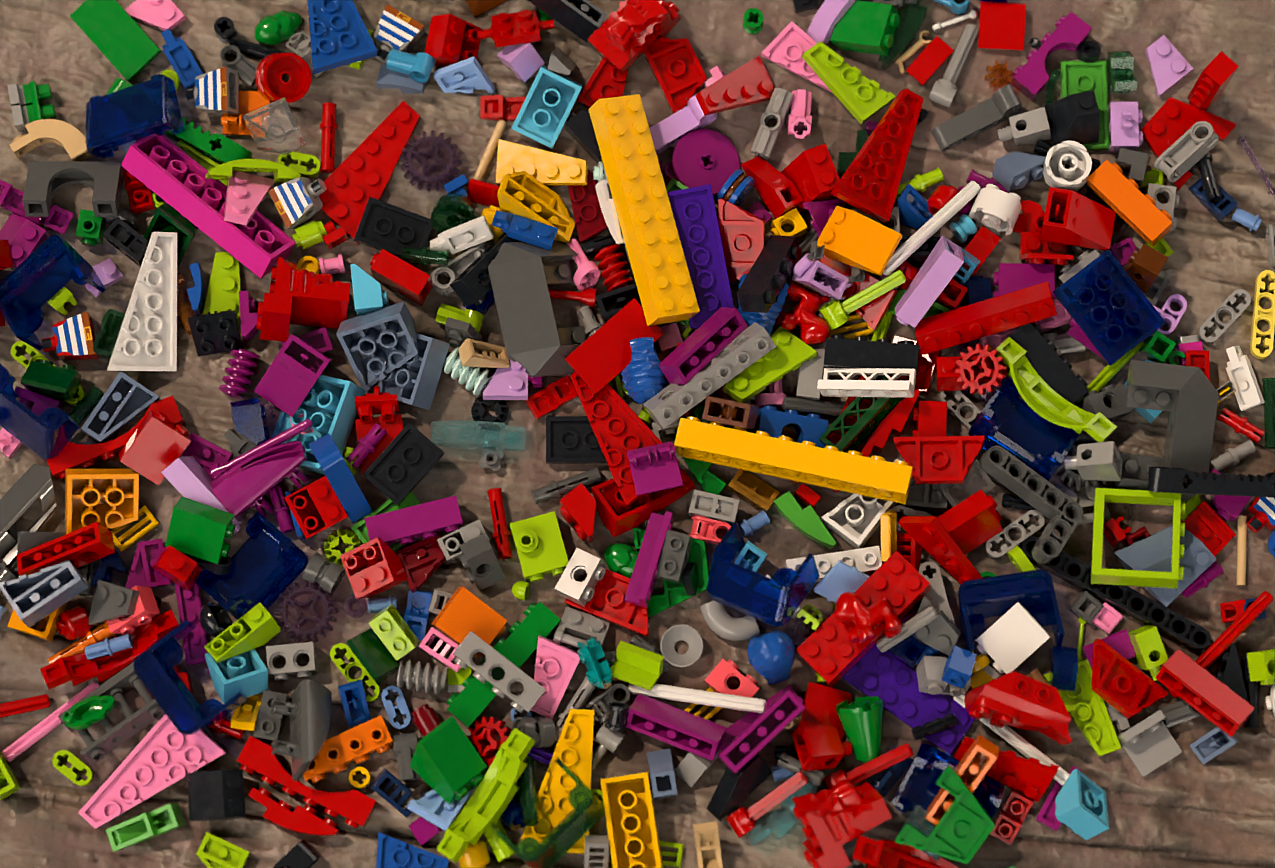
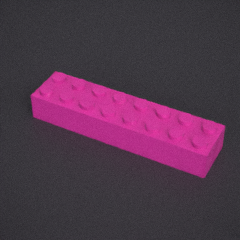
(202, 201)

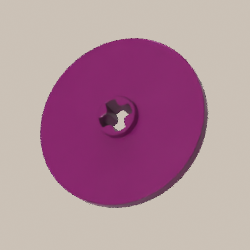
(694, 148)

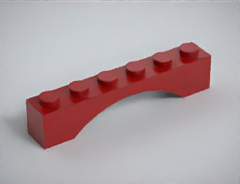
(85, 456)
(350, 804)

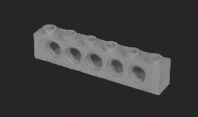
(732, 360)

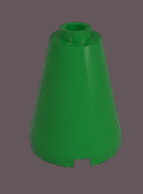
(863, 725)

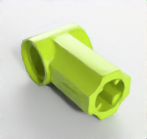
(469, 316)

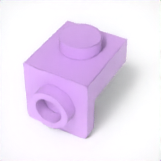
(107, 273)

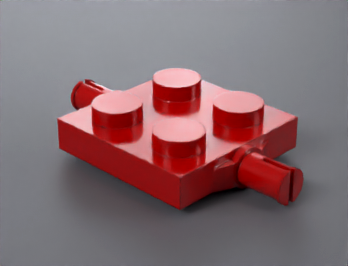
(515, 28)

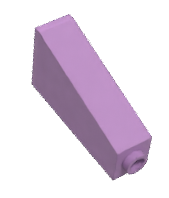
(929, 282)
(194, 484)

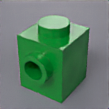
(90, 228)

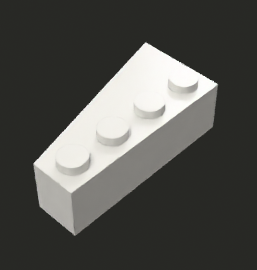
(857, 518)

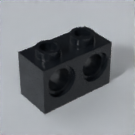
(127, 240)

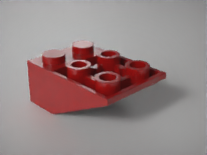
(1077, 220)

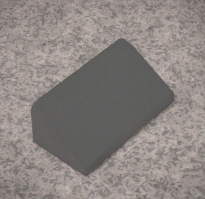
(560, 62)
(27, 540)

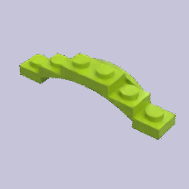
(1046, 401)
(489, 798)

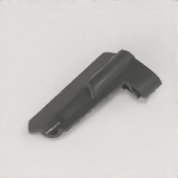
(14, 503)

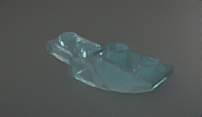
(478, 435)
(780, 822)

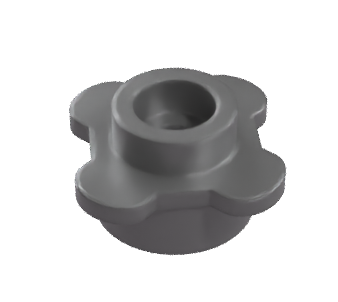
(492, 465)

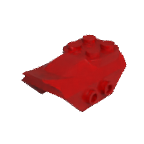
(1021, 704)

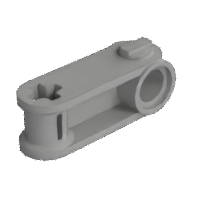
(1187, 151)
(455, 268)
(937, 592)

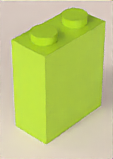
(550, 552)

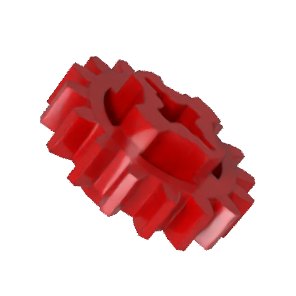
(984, 361)
(492, 731)

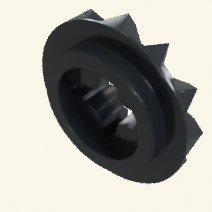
(500, 410)

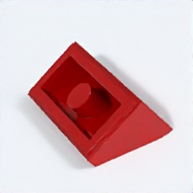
(483, 193)

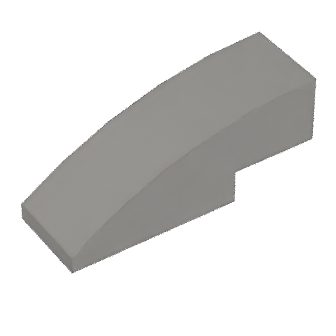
(810, 373)

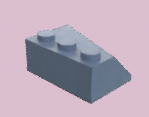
(378, 342)
(418, 377)
(1155, 555)

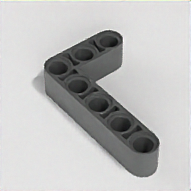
(1037, 499)

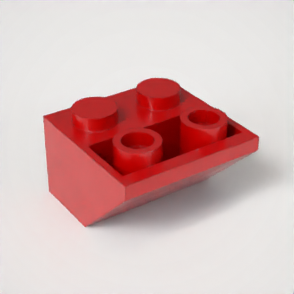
(451, 40)
(316, 507)
(580, 509)
(373, 568)

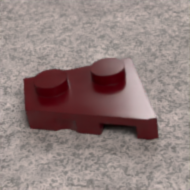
(421, 561)

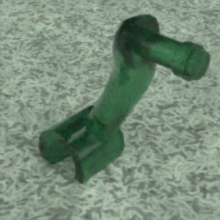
(1050, 85)

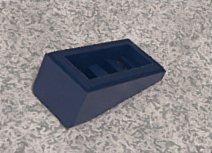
(1213, 208)
(390, 799)

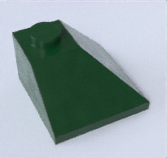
(170, 220)

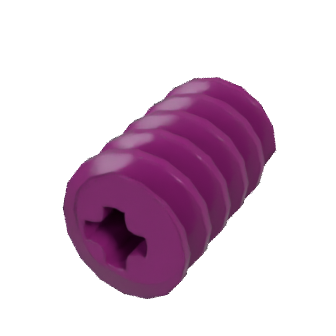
(238, 372)

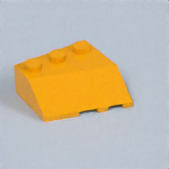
(100, 496)

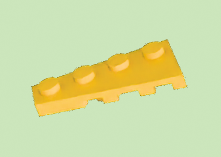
(541, 164)

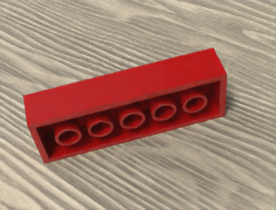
(829, 648)

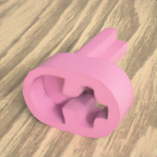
(585, 268)
(773, 398)

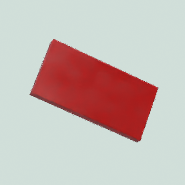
(608, 348)

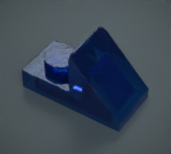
(106, 565)

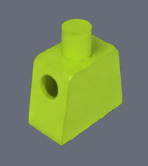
(1144, 641)

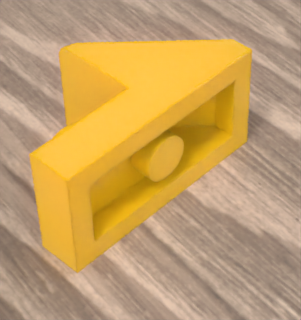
(247, 713)

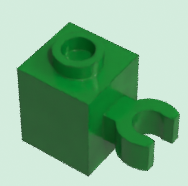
(1159, 348)

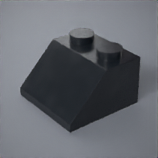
(216, 795)

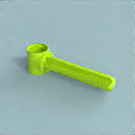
(838, 312)

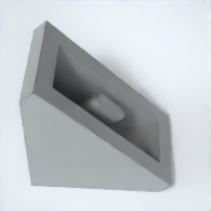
(693, 768)

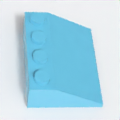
(330, 409)

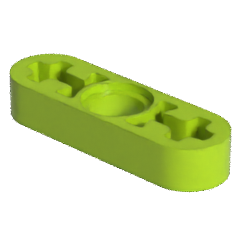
(349, 655)

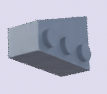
(118, 407)
(43, 592)

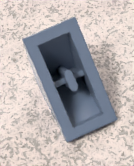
(1212, 744)

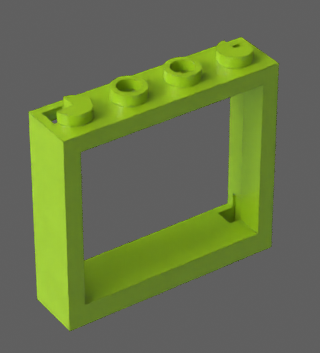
(1135, 577)

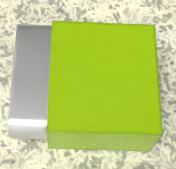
(456, 679)

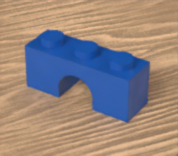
(806, 427)

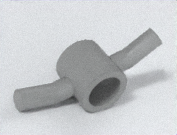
(607, 740)

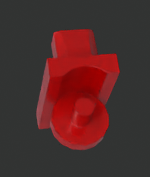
(375, 404)

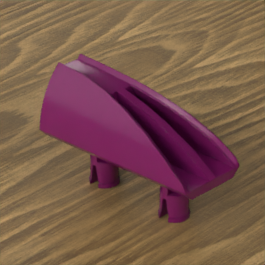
(257, 475)

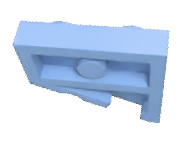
(463, 77)
(436, 809)

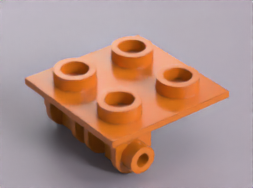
(248, 101)

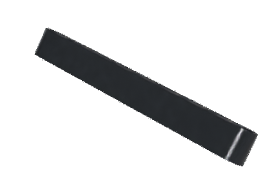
(1126, 595)

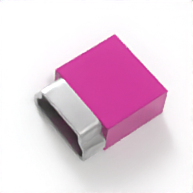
(1188, 343)

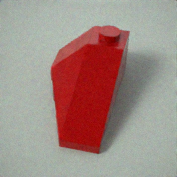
(621, 519)

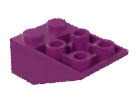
(292, 375)

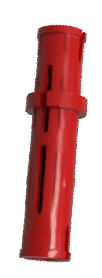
(328, 129)
(501, 532)

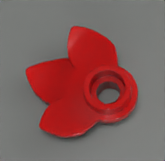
(1029, 219)

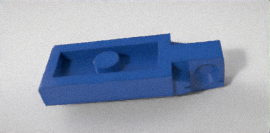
(181, 59)
(525, 229)

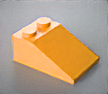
(858, 241)

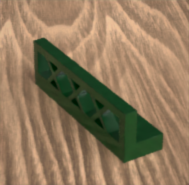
(865, 424)

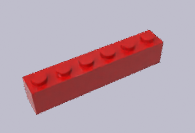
(985, 318)

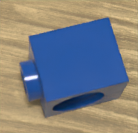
(958, 667)

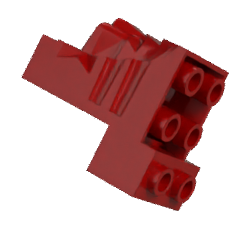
(633, 30)
(300, 299)
(835, 819)

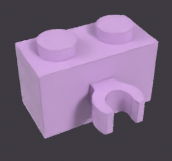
(1124, 126)

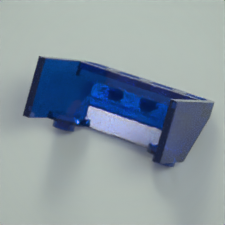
(38, 281)
(752, 593)
(1000, 593)
(157, 673)

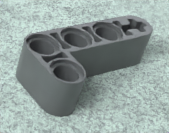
(977, 119)

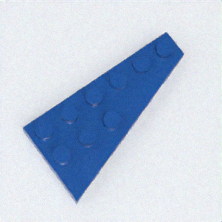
(337, 35)

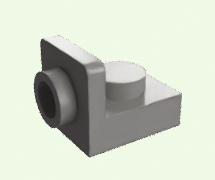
(668, 431)

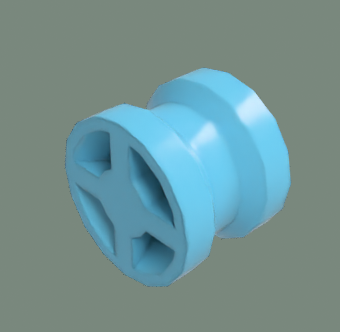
(963, 228)

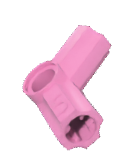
(800, 119)

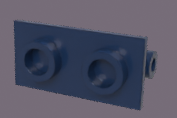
(885, 780)

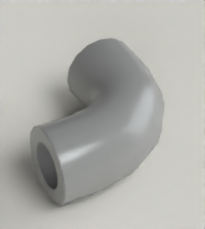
(727, 626)

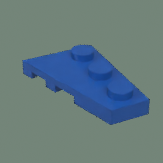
(399, 854)

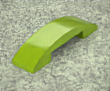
(224, 171)

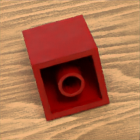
(813, 175)

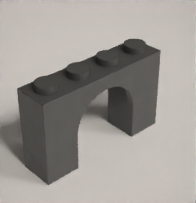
(48, 177)

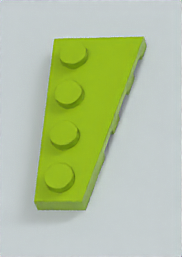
(853, 89)
(224, 286)
(786, 356)
(1089, 712)

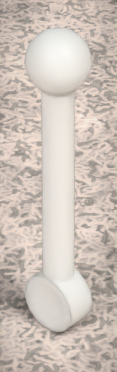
(972, 14)

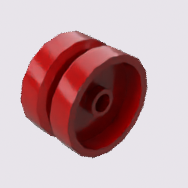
(269, 77)

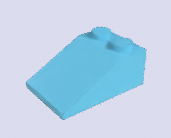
(547, 106)

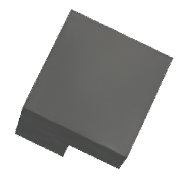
(1133, 163)

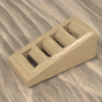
(469, 354)

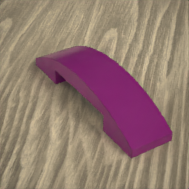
(12, 201)

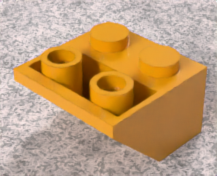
(42, 629)

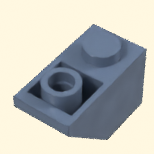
(1018, 169)
(662, 774)

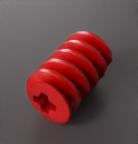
(612, 267)

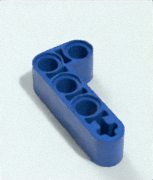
(340, 478)

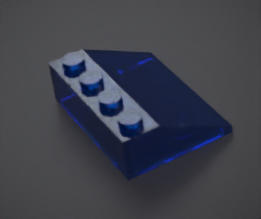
(1109, 307)

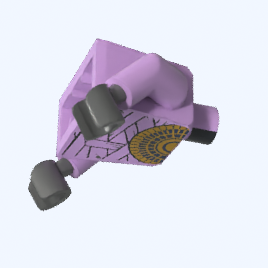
(821, 278)

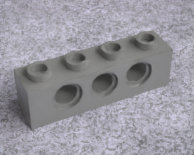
(473, 644)

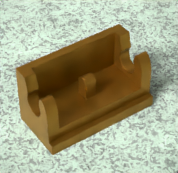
(753, 490)

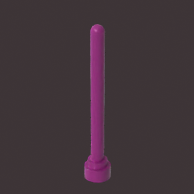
(219, 469)

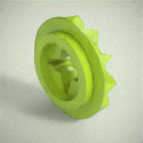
(333, 540)

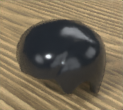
(214, 619)

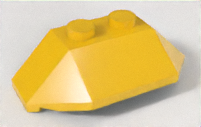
(533, 200)

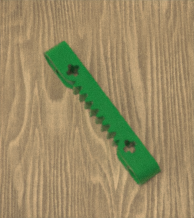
(198, 139)

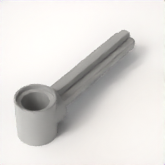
(945, 89)

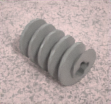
(422, 677)

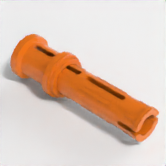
(92, 637)

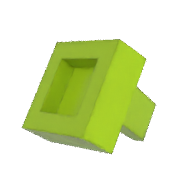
(58, 300)

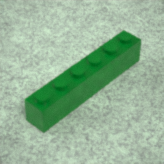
(516, 649)

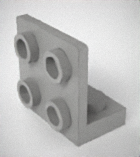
(1149, 744)

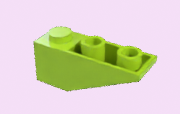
(245, 634)

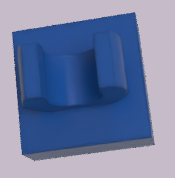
(456, 186)

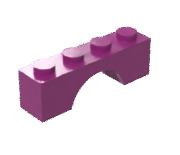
(1068, 35)

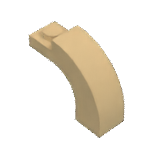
(51, 132)
(707, 845)

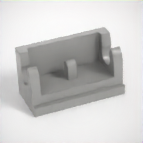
(714, 506)

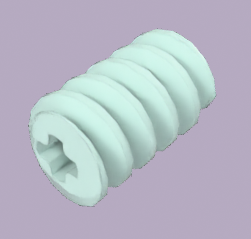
(469, 375)

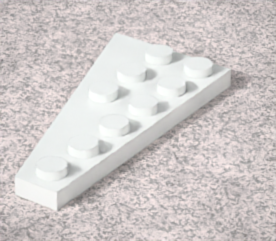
(150, 323)

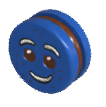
(736, 188)

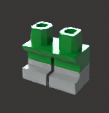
(27, 103)

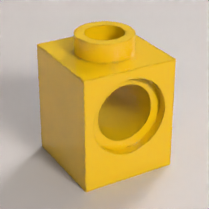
(793, 218)

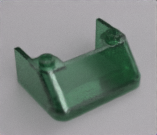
(586, 813)

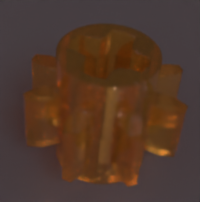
(1002, 70)

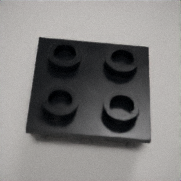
(215, 332)

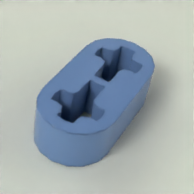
(390, 709)

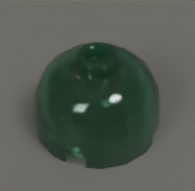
(451, 211)

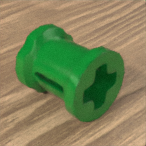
(752, 28)

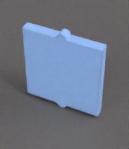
(839, 580)

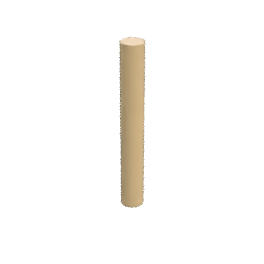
(489, 151)
(1241, 550)

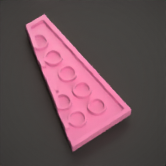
(151, 767)

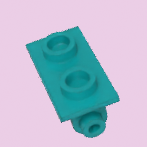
(597, 671)

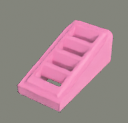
(429, 638)

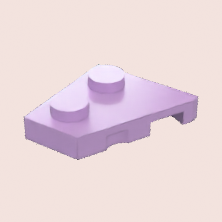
(1166, 65)
(508, 383)

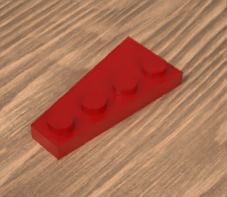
(739, 88)
(873, 311)
(940, 545)
(1015, 772)

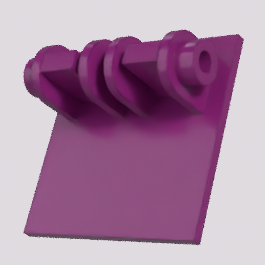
(654, 468)

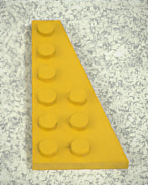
(575, 751)

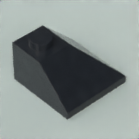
(1074, 118)

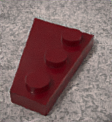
(587, 209)

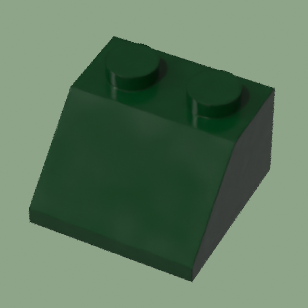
(52, 380)
(374, 655)

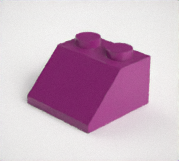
(22, 236)

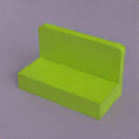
(637, 665)

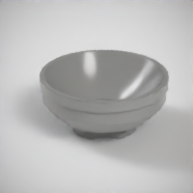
(681, 633)

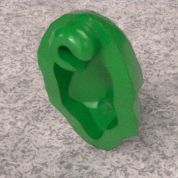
(277, 27)
(621, 558)
(88, 712)

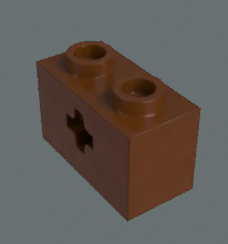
(1145, 266)
(730, 412)

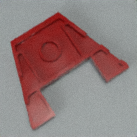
(1172, 122)

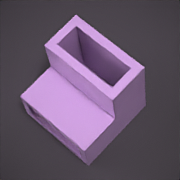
(521, 59)

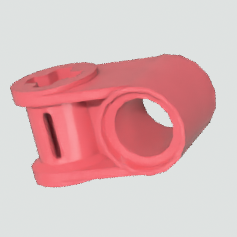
(708, 529)

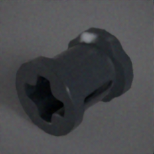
(221, 24)
(616, 716)

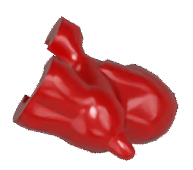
(813, 328)
(852, 609)

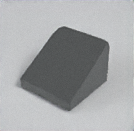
(1086, 607)

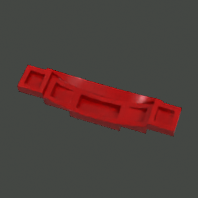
(80, 669)
(894, 855)

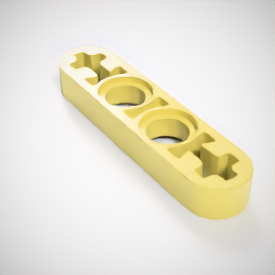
(1263, 314)

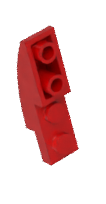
(301, 820)

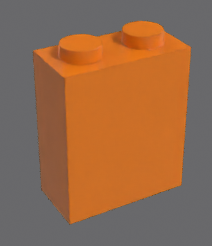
(468, 613)

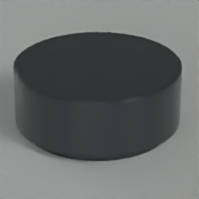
(1088, 52)

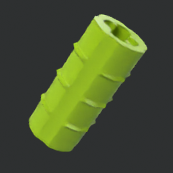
(497, 845)

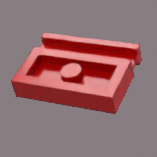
(1208, 528)

